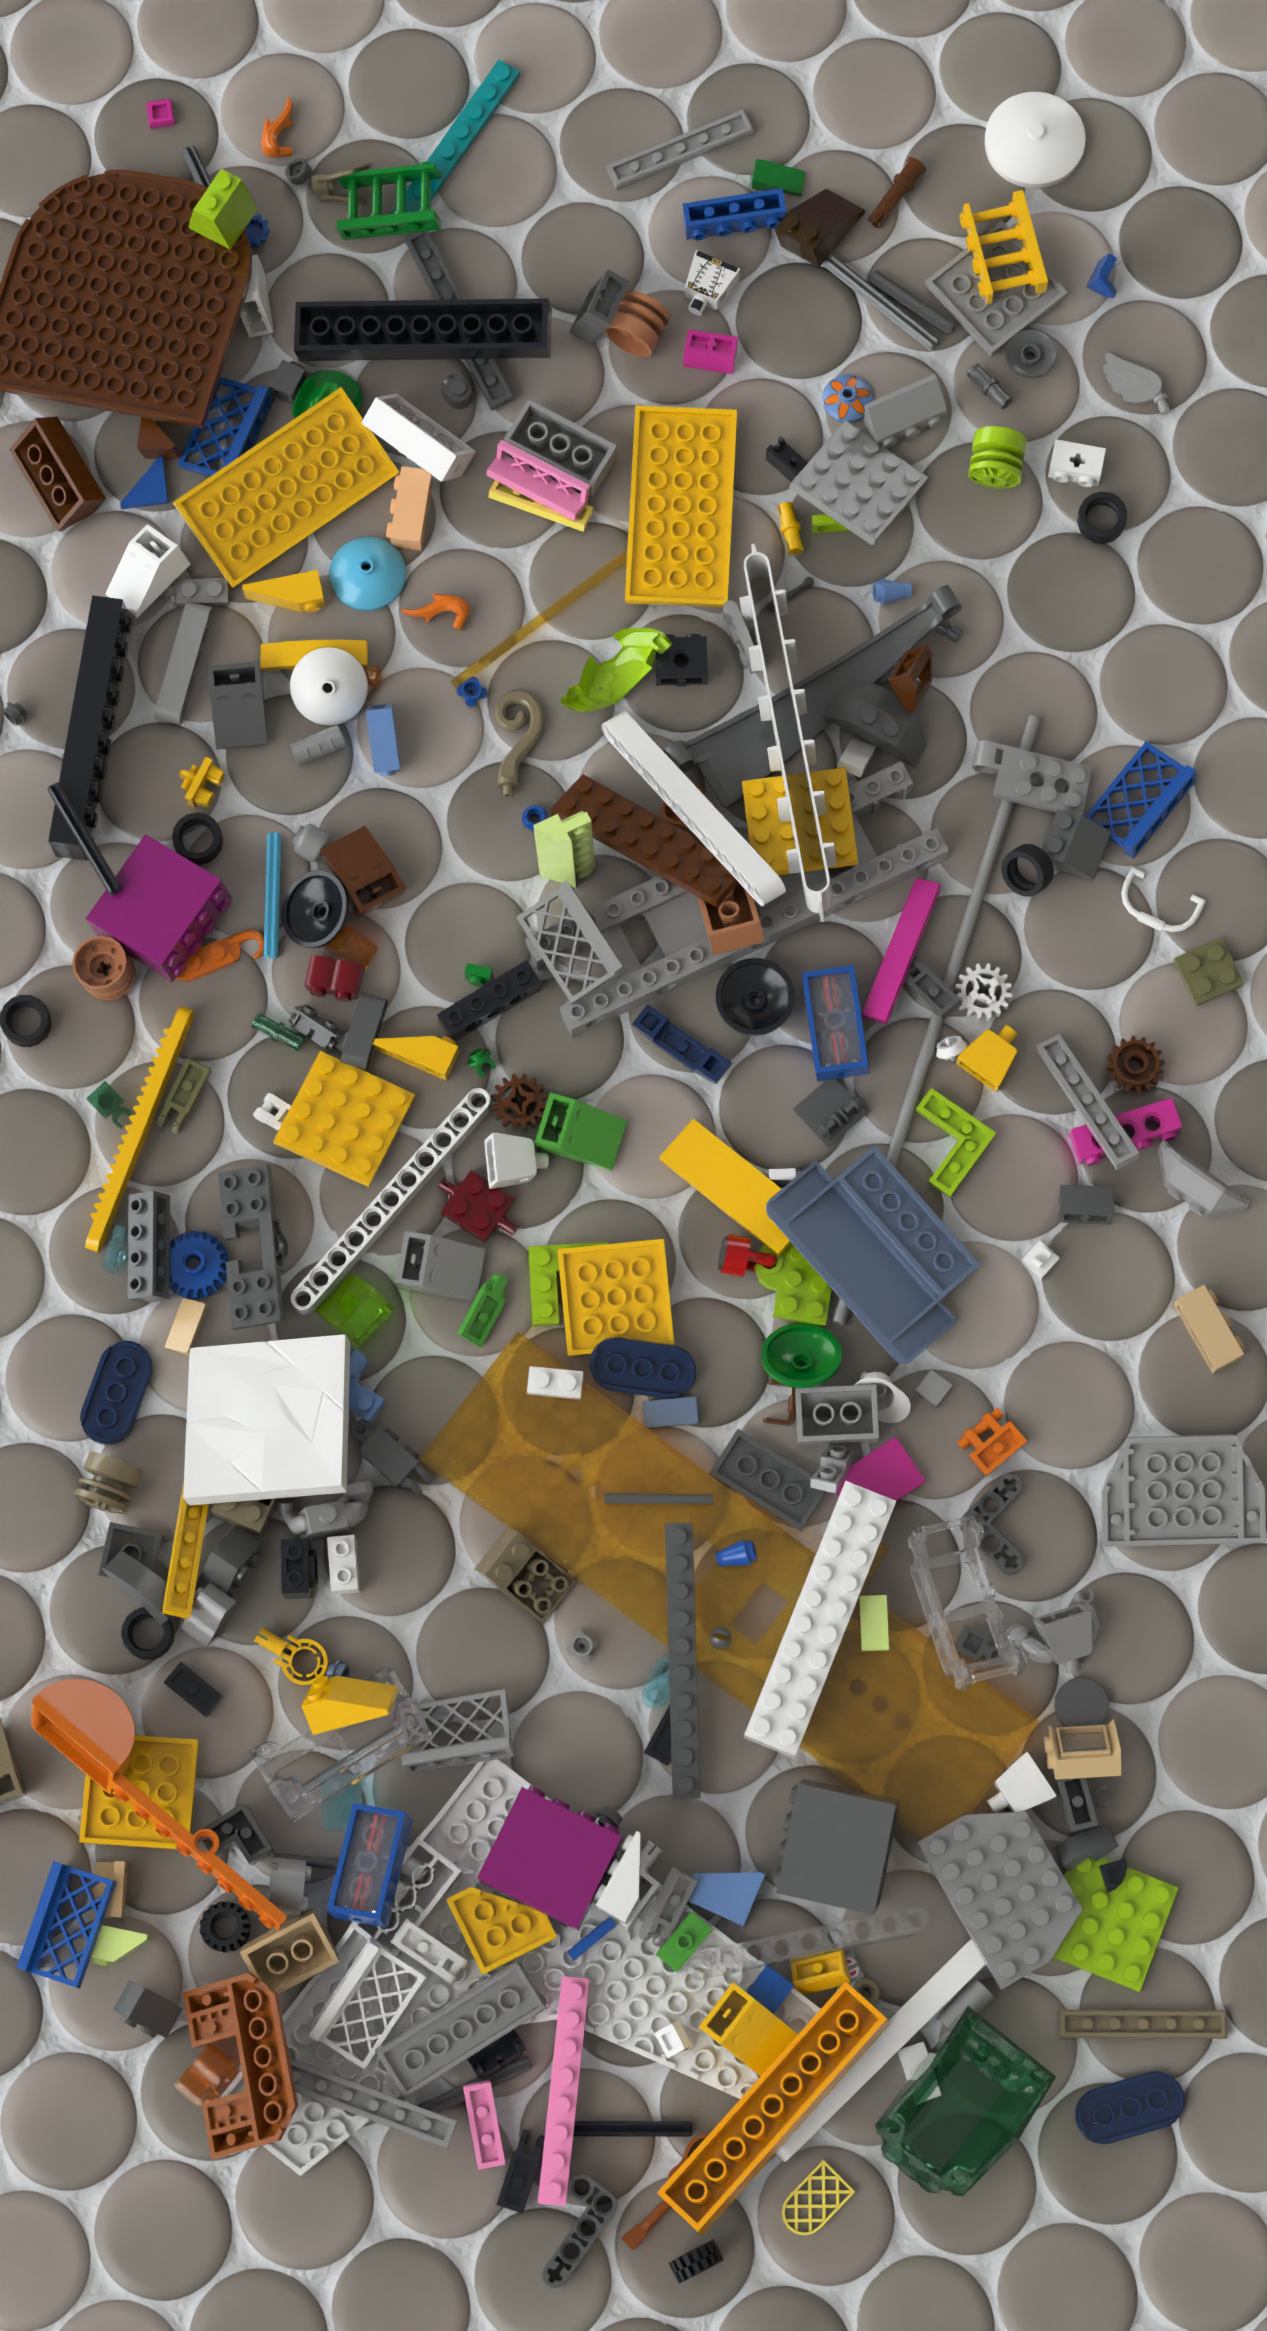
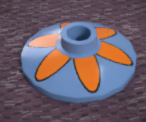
(845, 408)

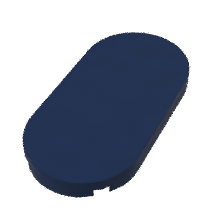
(642, 1367)
(116, 1393)
(1129, 2107)

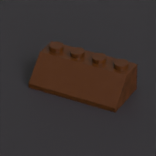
(57, 472)

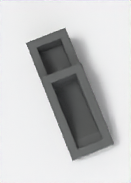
(138, 1584)

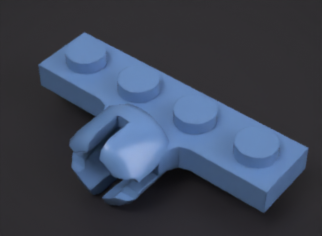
(362, 1400)

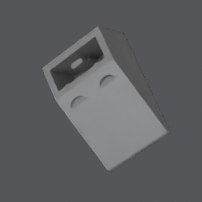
(439, 1266)

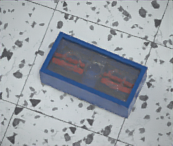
(835, 1023)
(369, 1865)

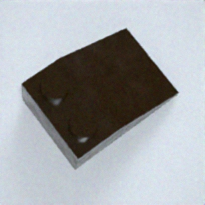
(818, 226)

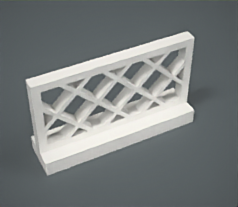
(343, 1996)

